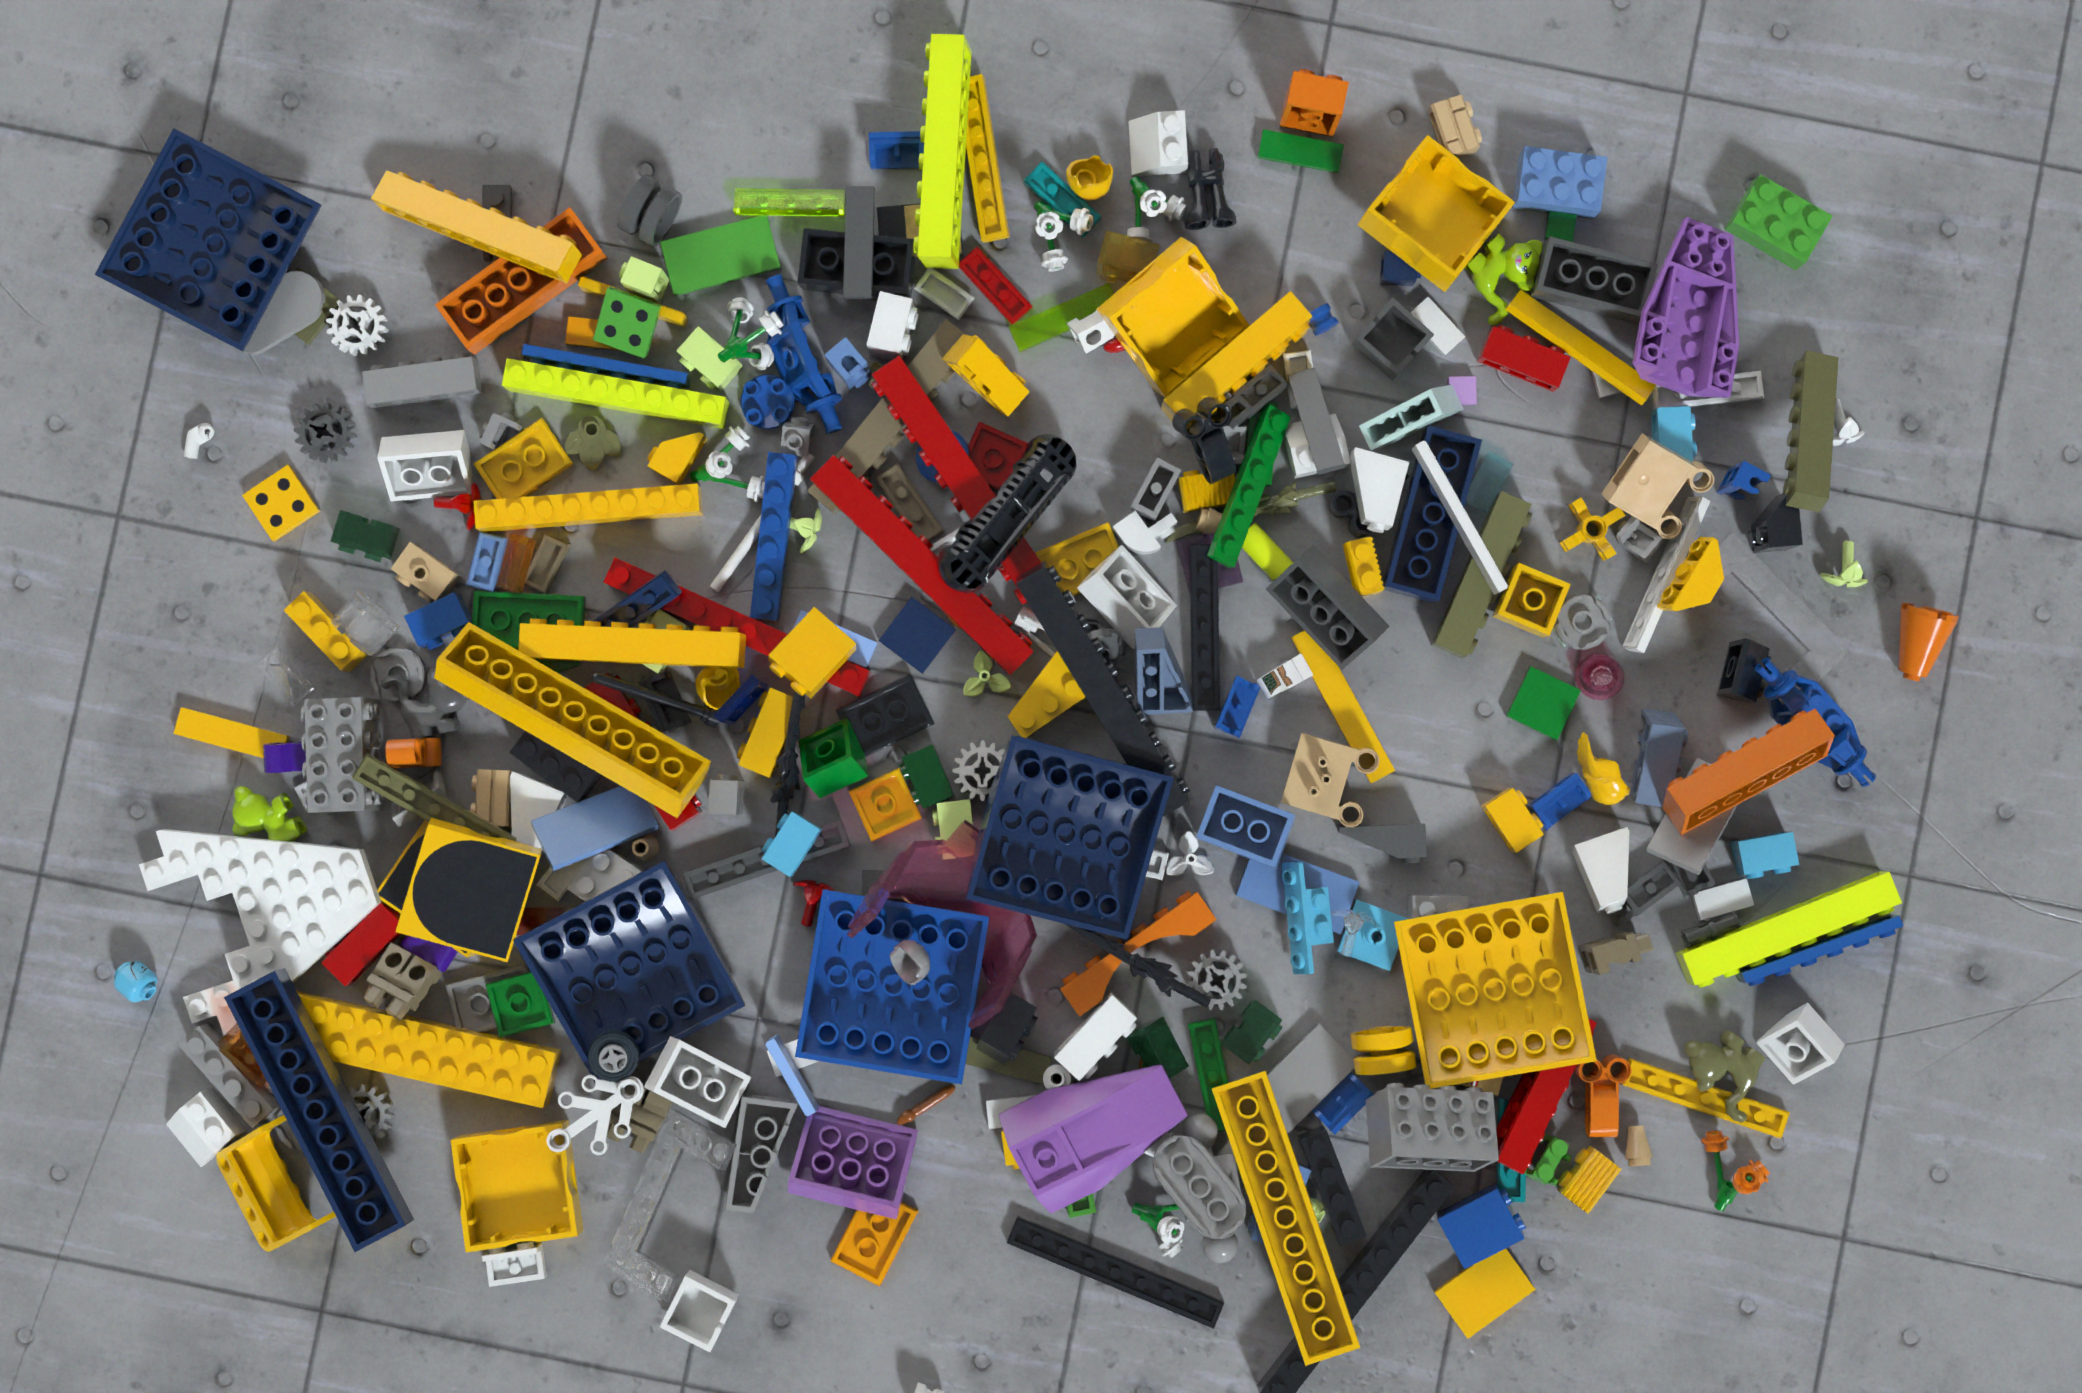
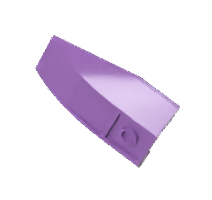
(1691, 316)
(1089, 1131)

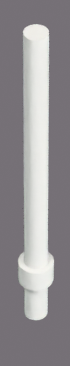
(753, 534)

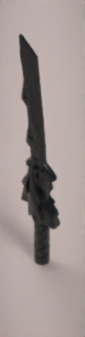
(787, 761)
(1146, 967)

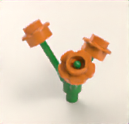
(1744, 1181)

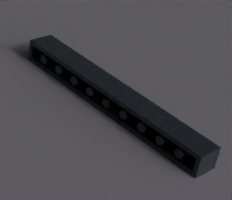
(1098, 677)
(1368, 1270)

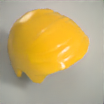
(1089, 177)
(717, 685)

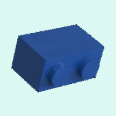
(438, 621)

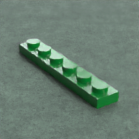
(1249, 486)

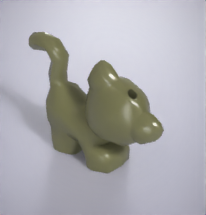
(1712, 1062)

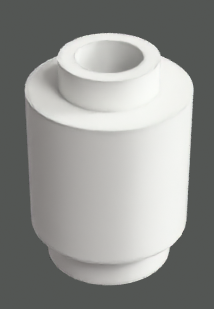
(1067, 1077)

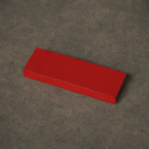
(994, 286)

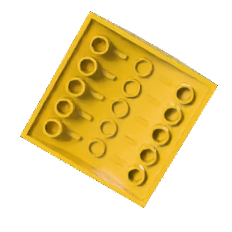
(1495, 990)

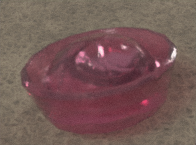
(1599, 676)

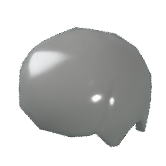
(910, 961)

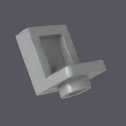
(493, 431)
(796, 436)
(1236, 441)
(1638, 539)

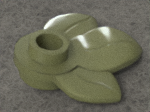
(592, 446)

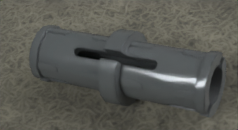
(1710, 929)

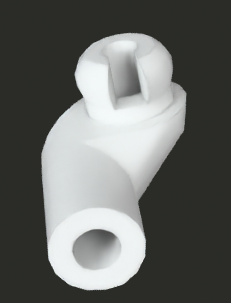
(196, 437)

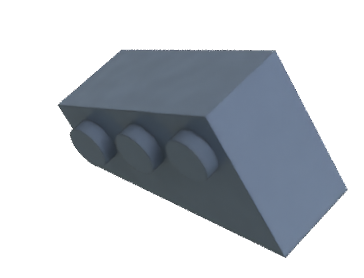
(1158, 677)
(1658, 756)

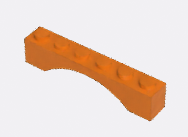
(1185, 918)

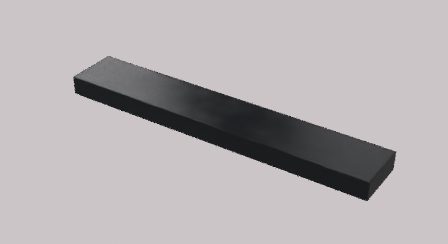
(1204, 629)

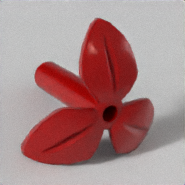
(461, 502)
(812, 895)

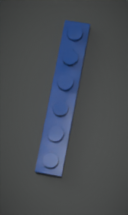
(608, 366)
(773, 536)
(1828, 946)

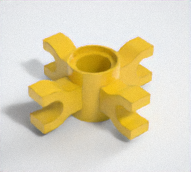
(1599, 541)

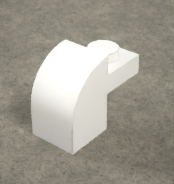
(1140, 538)

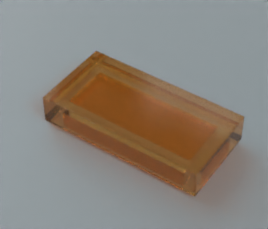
(516, 563)

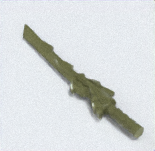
(1268, 505)

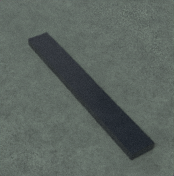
(1115, 1272)

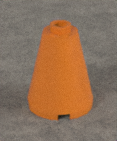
(1922, 638)

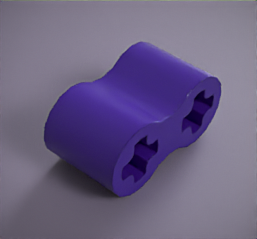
(283, 757)
(434, 953)

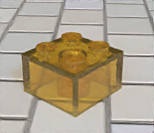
(1124, 256)

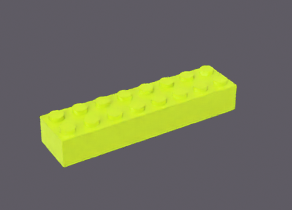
(944, 151)

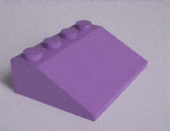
(853, 1162)

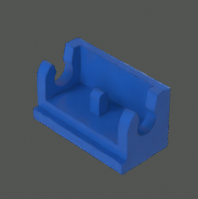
(895, 150)
(1743, 477)
(1237, 706)
(1560, 800)
(1342, 1103)

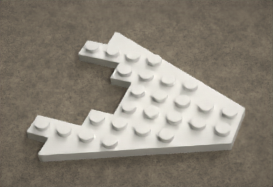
(288, 895)

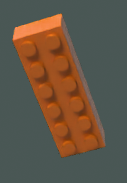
(510, 293)
(1747, 771)

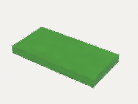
(720, 255)

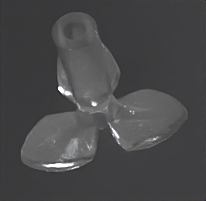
(1352, 923)

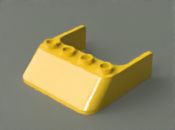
(265, 1189)

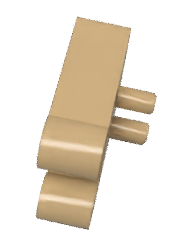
(1650, 482)
(1320, 777)

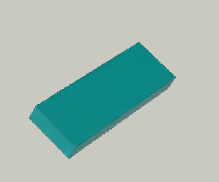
(1057, 193)

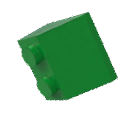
(832, 758)

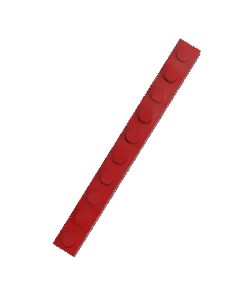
(945, 454)
(919, 563)
(712, 614)

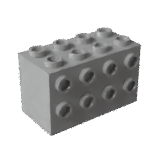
(335, 743)
(1431, 1128)

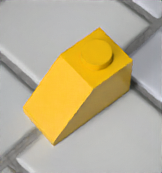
(676, 456)

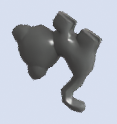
(424, 717)

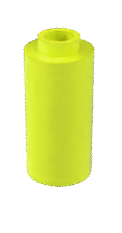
(1265, 552)

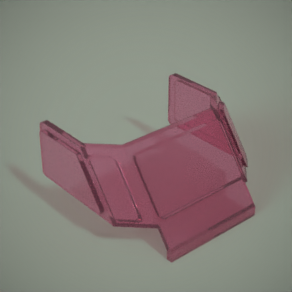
(938, 877)

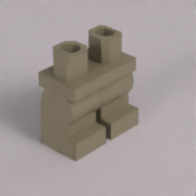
(1620, 949)
(402, 979)
(645, 1119)

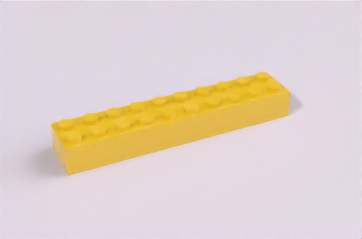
(572, 719)
(434, 1051)
(1286, 1218)

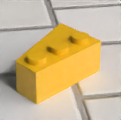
(986, 373)
(1046, 698)

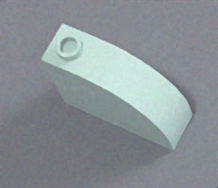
(1411, 417)

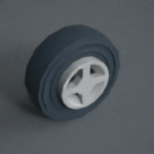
(613, 1066)

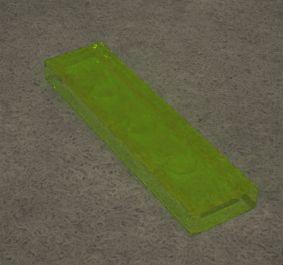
(789, 202)
(1054, 320)

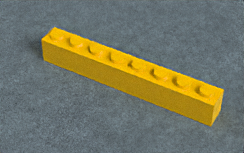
(477, 226)
(588, 508)
(633, 645)

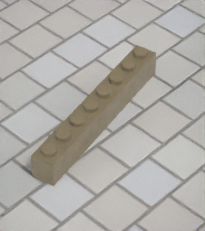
(879, 429)

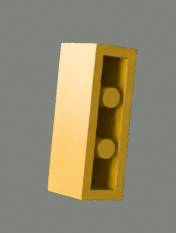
(316, 623)
(767, 734)

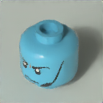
(135, 981)

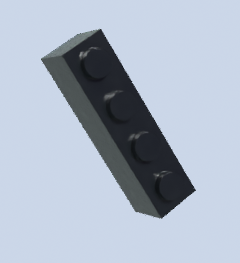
(1331, 1185)

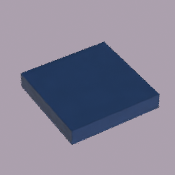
(917, 635)

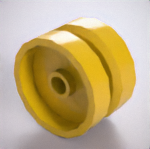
(1382, 1050)

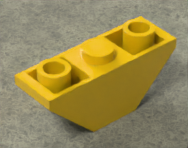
(1695, 578)

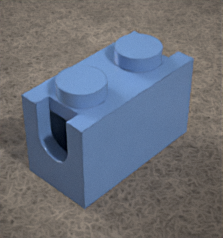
(848, 364)

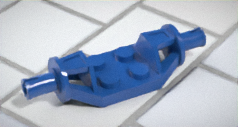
(795, 359)
(1846, 746)

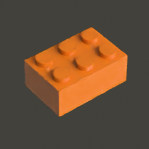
(1314, 103)

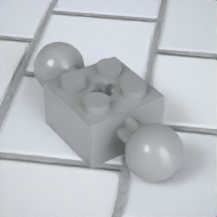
(1206, 1131)

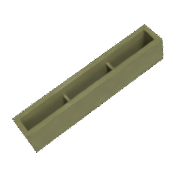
(1811, 431)
(1472, 592)

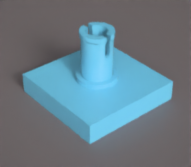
(1373, 943)

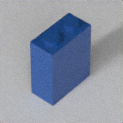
(1481, 1225)

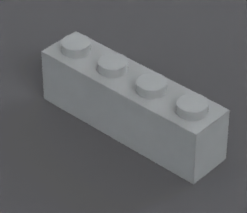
(422, 382)
(245, 1096)

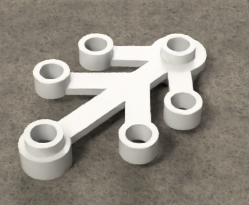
(599, 1111)

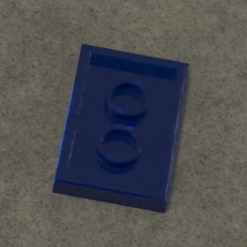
(741, 700)

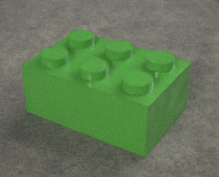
(1778, 222)

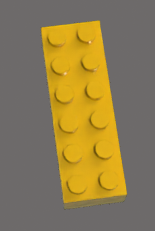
(1242, 356)

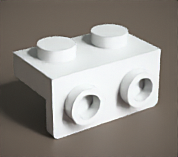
(515, 1264)

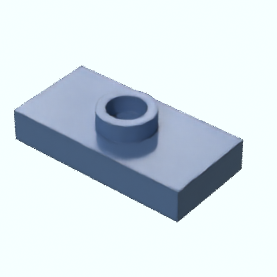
(487, 561)

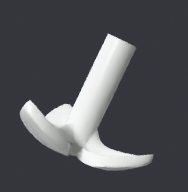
(1846, 428)
(1200, 864)

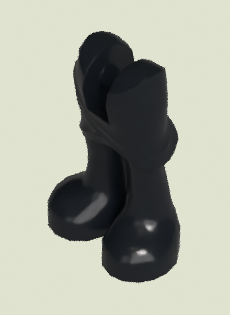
(1199, 216)

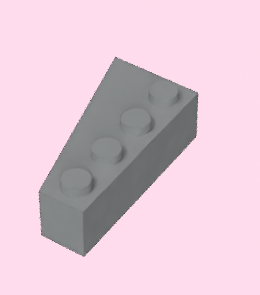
(758, 1137)

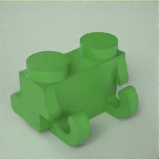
(1554, 1152)

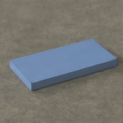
(593, 826)
(1265, 887)

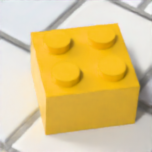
(1531, 600)

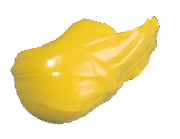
(1601, 775)

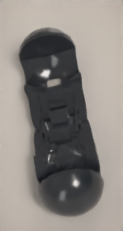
(1005, 520)

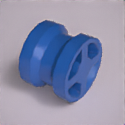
(1322, 319)

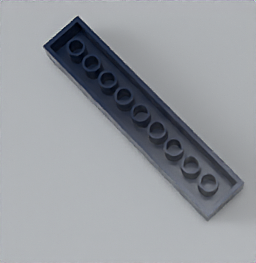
(319, 1109)

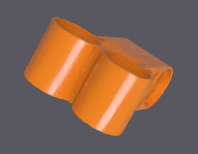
(414, 752)
(1603, 1096)

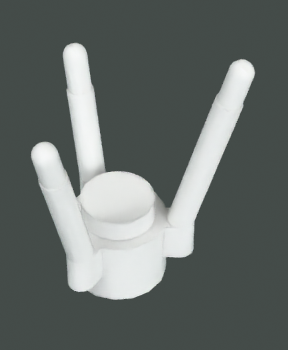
(1028, 622)

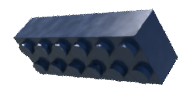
(1425, 529)

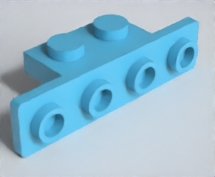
(1307, 917)

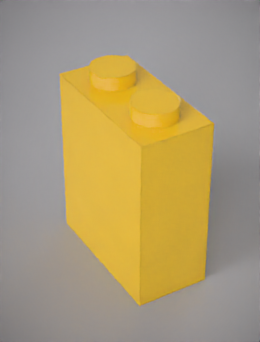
(811, 653)

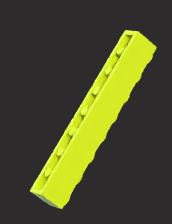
(615, 393)
(1789, 928)

